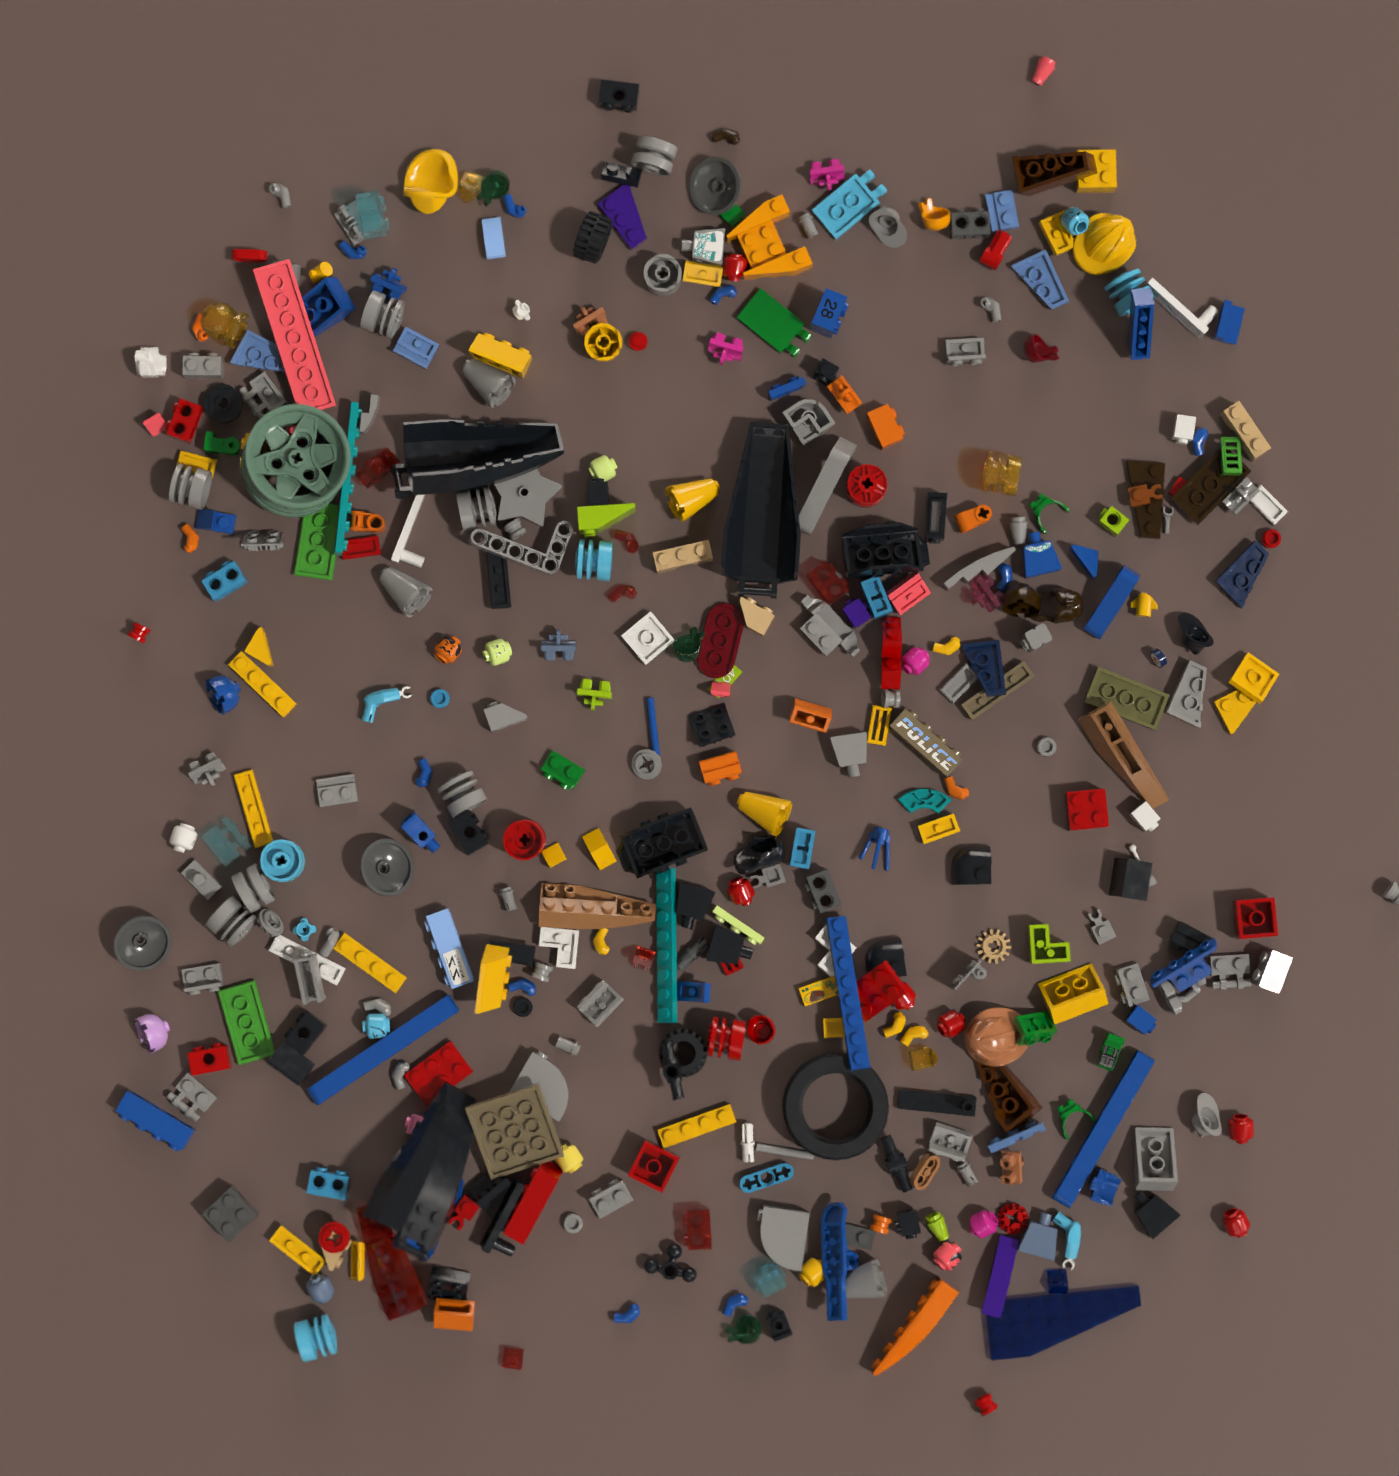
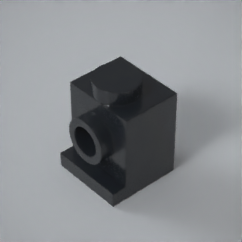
(826, 372)
(784, 1331)

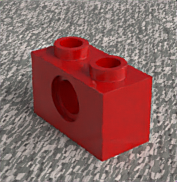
(221, 1059)

